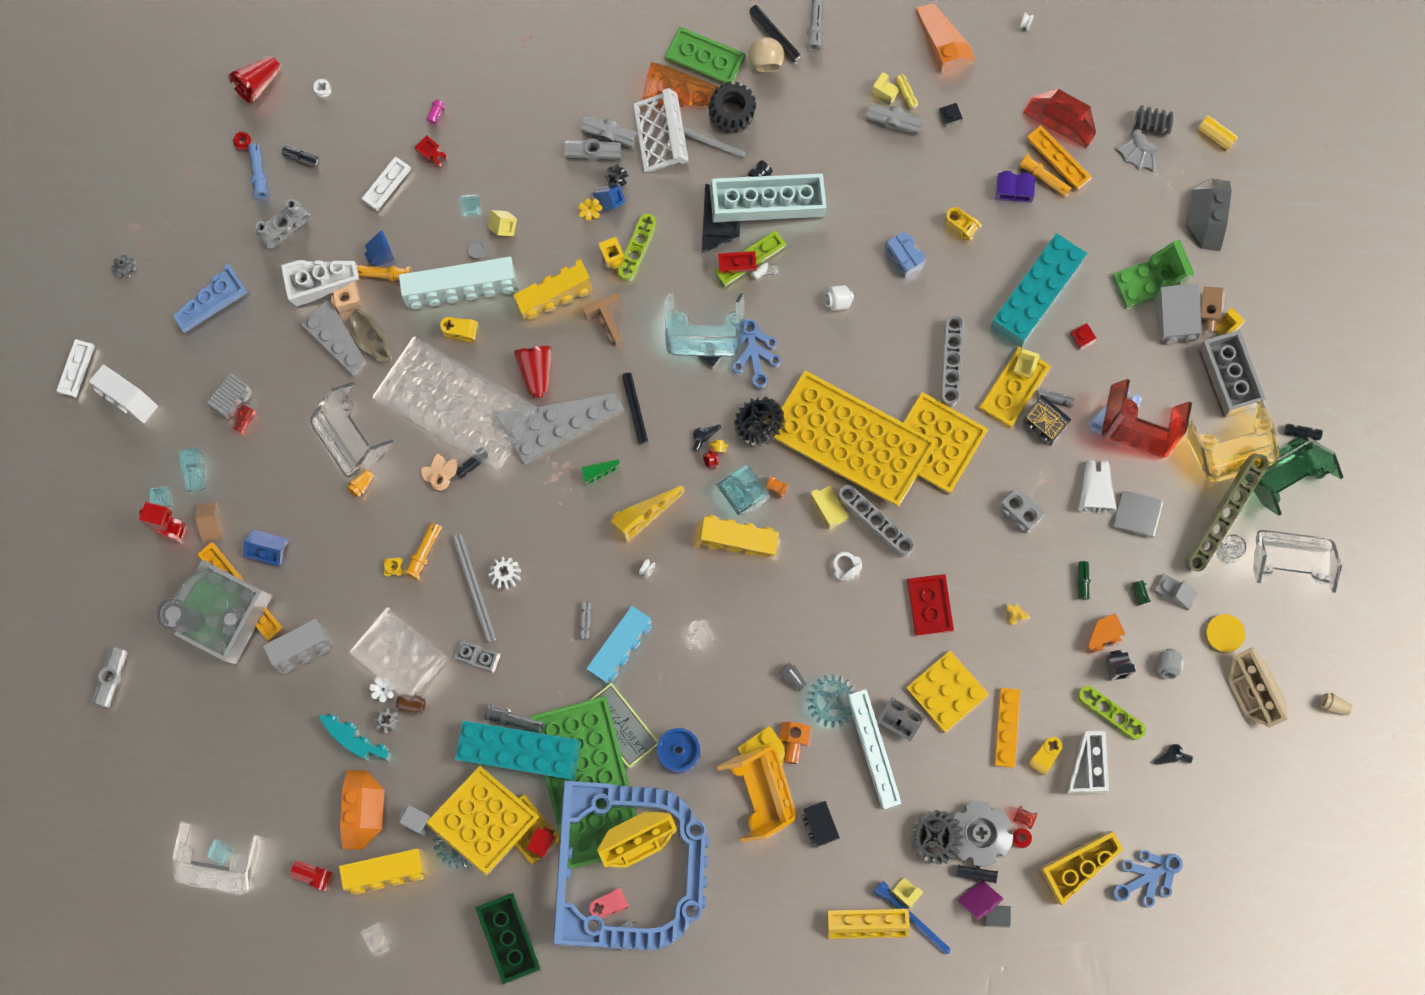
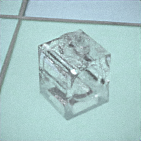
(369, 934)

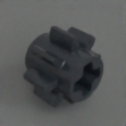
(616, 175)

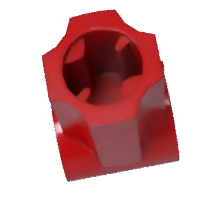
(313, 876)

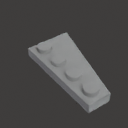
(331, 333)

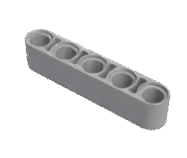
(952, 353)
(872, 512)

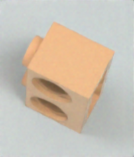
(353, 301)

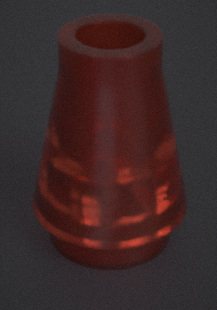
(243, 418)

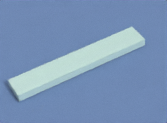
(873, 749)

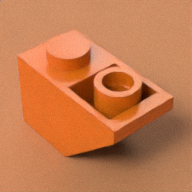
(1104, 632)

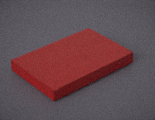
(930, 605)

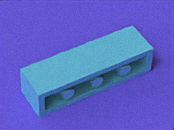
(619, 645)

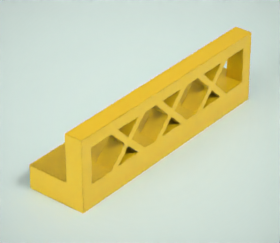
(868, 924)

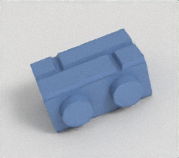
(905, 253)

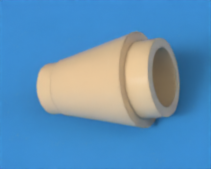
(1335, 704)

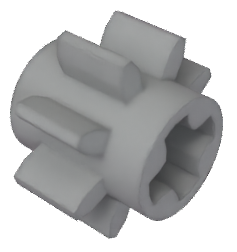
(393, 721)

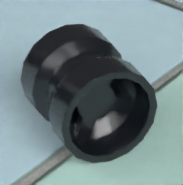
(761, 169)

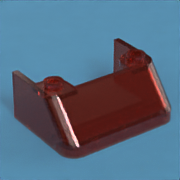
(1128, 431)

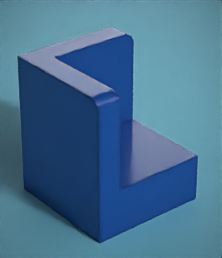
(609, 197)

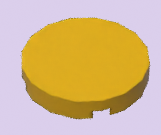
(1225, 633)

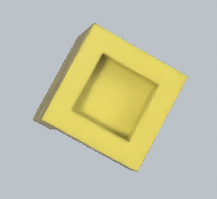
(884, 89)
(502, 223)
(1026, 363)
(906, 892)

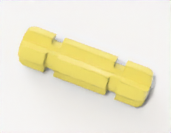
(906, 91)

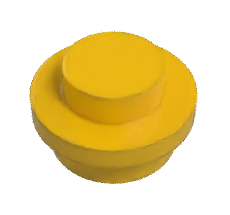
(718, 445)

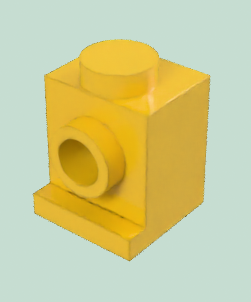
(610, 247)

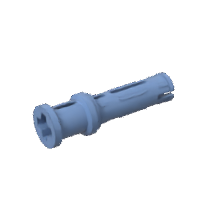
(258, 178)

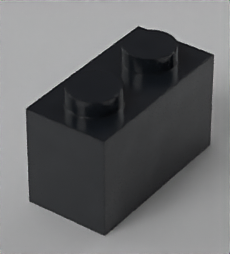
(820, 824)

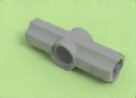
(894, 118)
(609, 131)
(604, 150)
(113, 664)

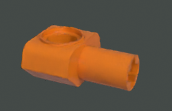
(793, 744)

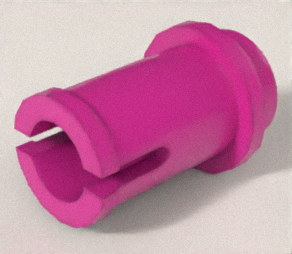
(435, 112)

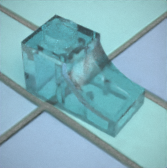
(193, 469)

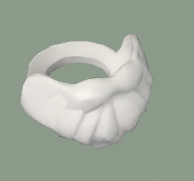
(839, 574)

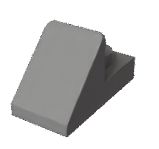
(1176, 591)

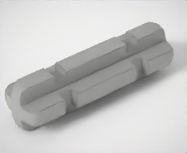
(1057, 397)
(585, 620)

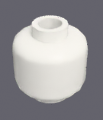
(838, 298)

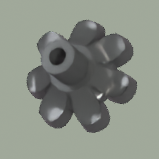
(123, 266)

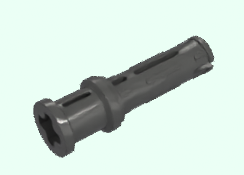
(506, 717)

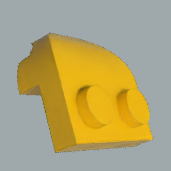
(764, 739)

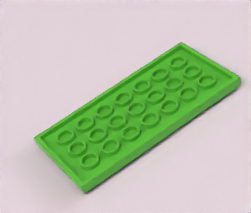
(597, 763)

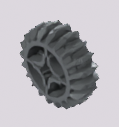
(927, 828)

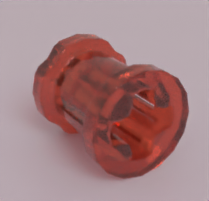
(1025, 817)

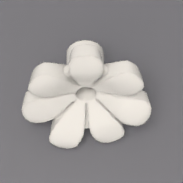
(378, 690)

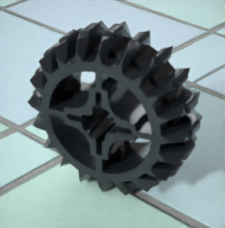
(766, 426)

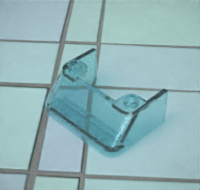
(703, 339)

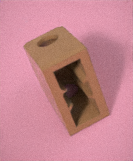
(1212, 300)

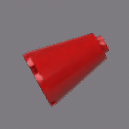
(254, 78)
(535, 368)

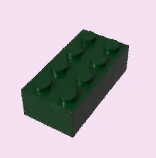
(508, 938)

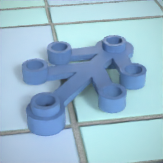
(754, 351)
(1150, 875)

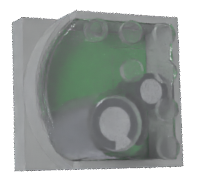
(214, 611)

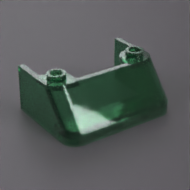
(1296, 461)

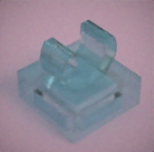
(161, 496)

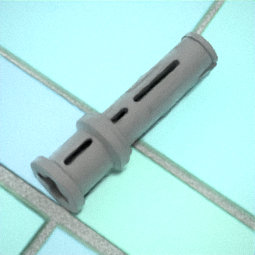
(815, 31)

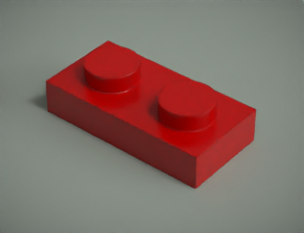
(737, 262)

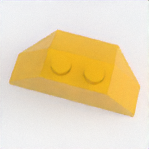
(636, 839)

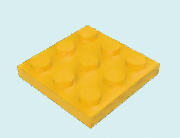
(947, 691)

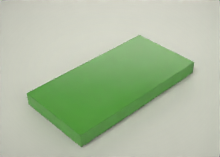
(705, 56)

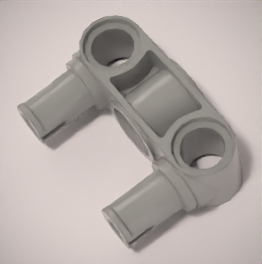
(272, 233)

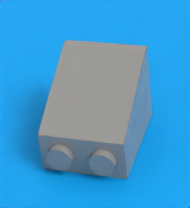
(1178, 313)

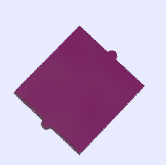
(980, 899)

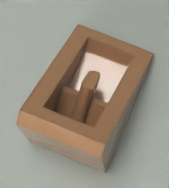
(208, 522)

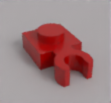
(430, 150)

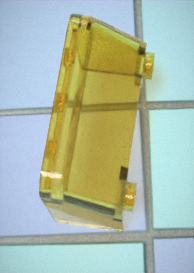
(1226, 458)

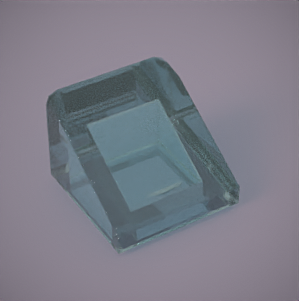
(470, 204)
(220, 852)

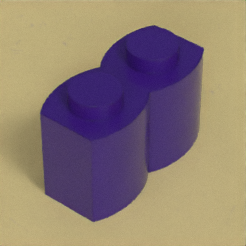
(1015, 187)

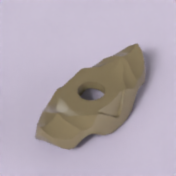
(361, 325)

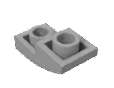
(477, 656)

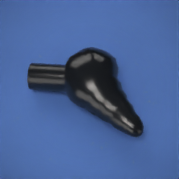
(703, 434)
(1173, 755)

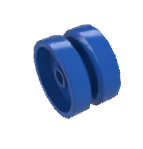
(682, 762)

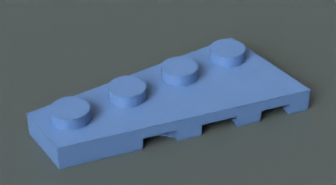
(217, 295)

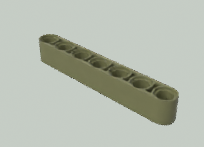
(1235, 508)

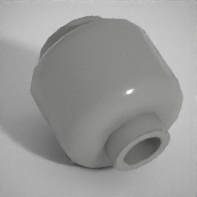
(1170, 664)

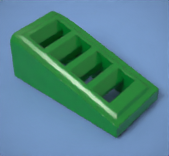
(597, 471)

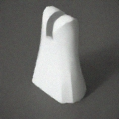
(1097, 489)

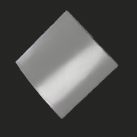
(1138, 514)

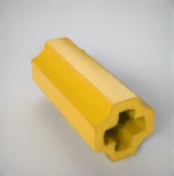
(1218, 132)

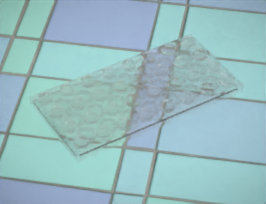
(456, 404)

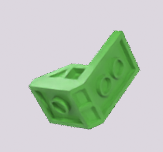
(1164, 269)

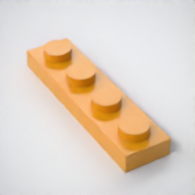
(1058, 157)
(1007, 728)

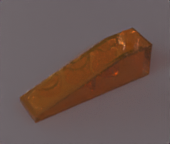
(688, 88)

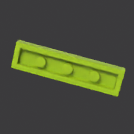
(764, 250)

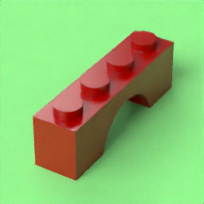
(161, 523)

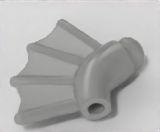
(1139, 151)

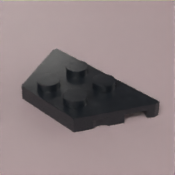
(716, 233)

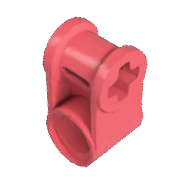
(612, 903)

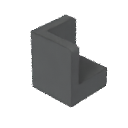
(999, 917)

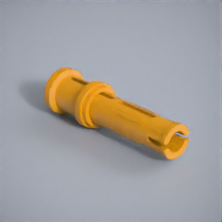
(1037, 170)
(391, 273)
(419, 559)

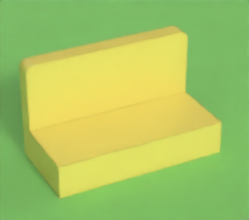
(829, 506)

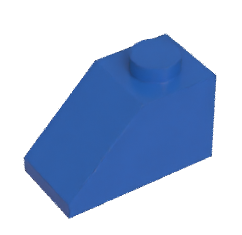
(378, 250)

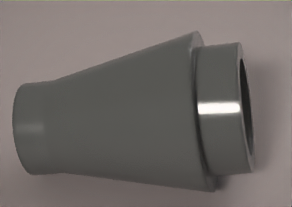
(792, 676)

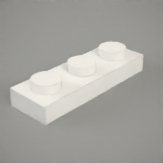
(386, 183)
(75, 368)

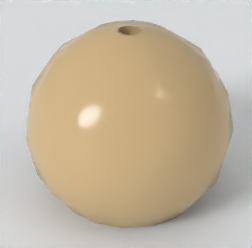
(766, 54)

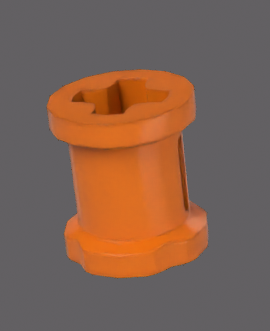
(776, 486)

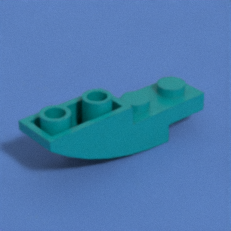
(347, 737)

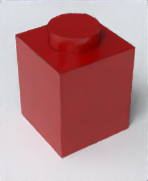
(542, 842)

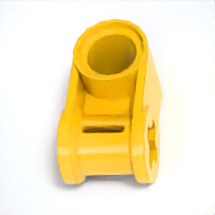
(962, 224)
(461, 329)
(1044, 757)

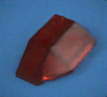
(1064, 115)

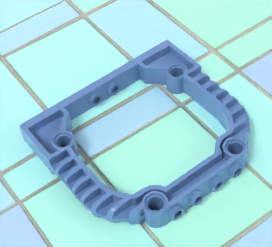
(570, 924)

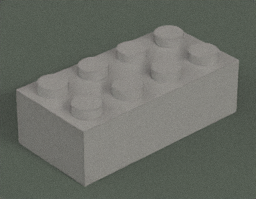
(1232, 373)

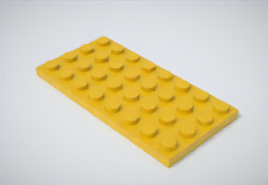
(853, 438)

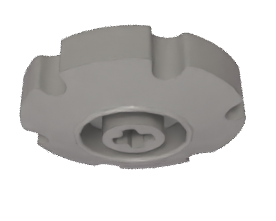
(993, 823)

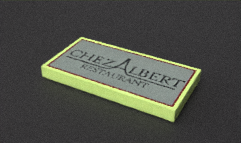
(632, 734)

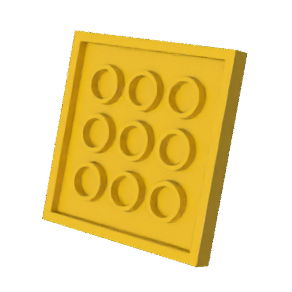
(955, 437)
(482, 820)

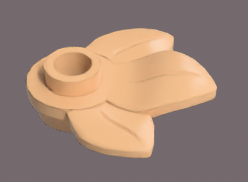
(439, 470)

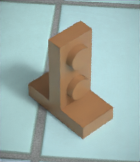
(602, 307)

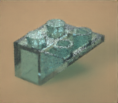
(743, 490)

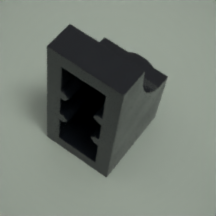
(1119, 665)

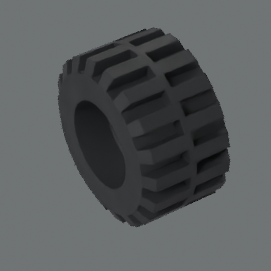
(736, 94)

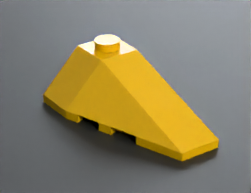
(638, 516)

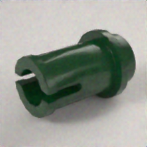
(1141, 592)

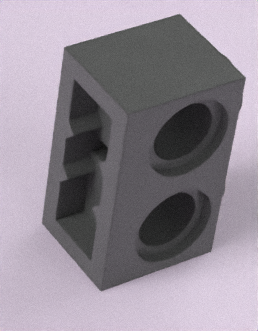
(900, 719)

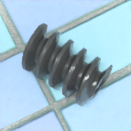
(1154, 119)

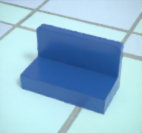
(264, 547)

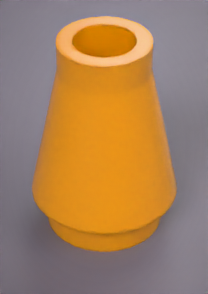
(360, 483)

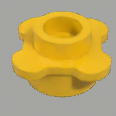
(389, 563)

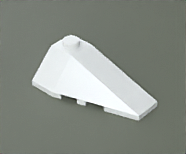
(315, 279)

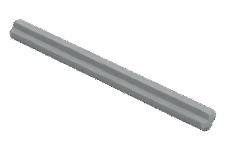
(474, 588)

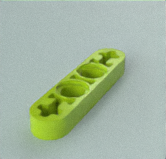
(640, 248)
(1110, 715)

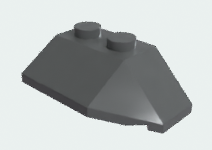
(1209, 213)

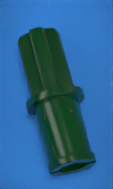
(1083, 581)

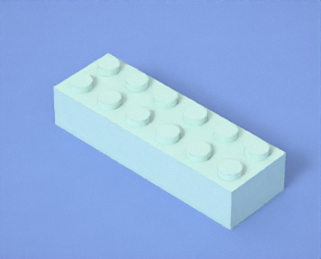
(767, 197)
(458, 282)

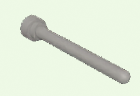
(713, 142)

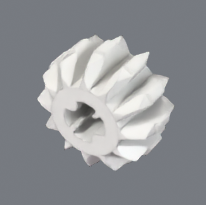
(502, 566)

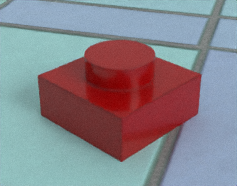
(1083, 336)

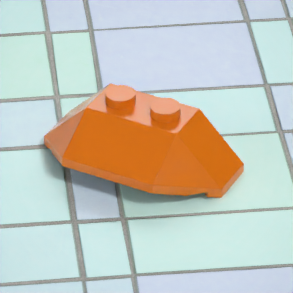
(360, 809)

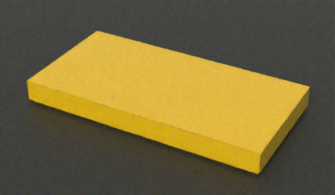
(1012, 391)

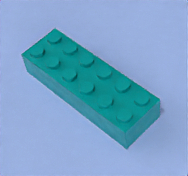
(1038, 290)
(518, 750)

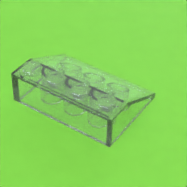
(399, 654)

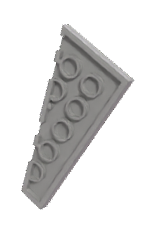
(565, 421)

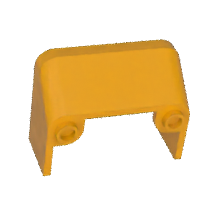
(767, 791)

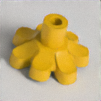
(589, 209)
(1016, 613)

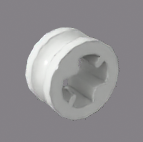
(1026, 21)
(323, 83)
(647, 568)

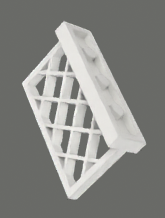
(674, 127)

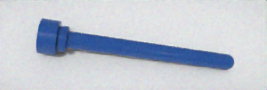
(884, 892)

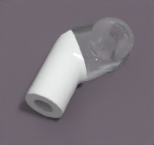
(766, 269)

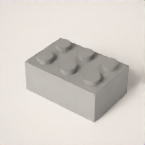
(298, 646)

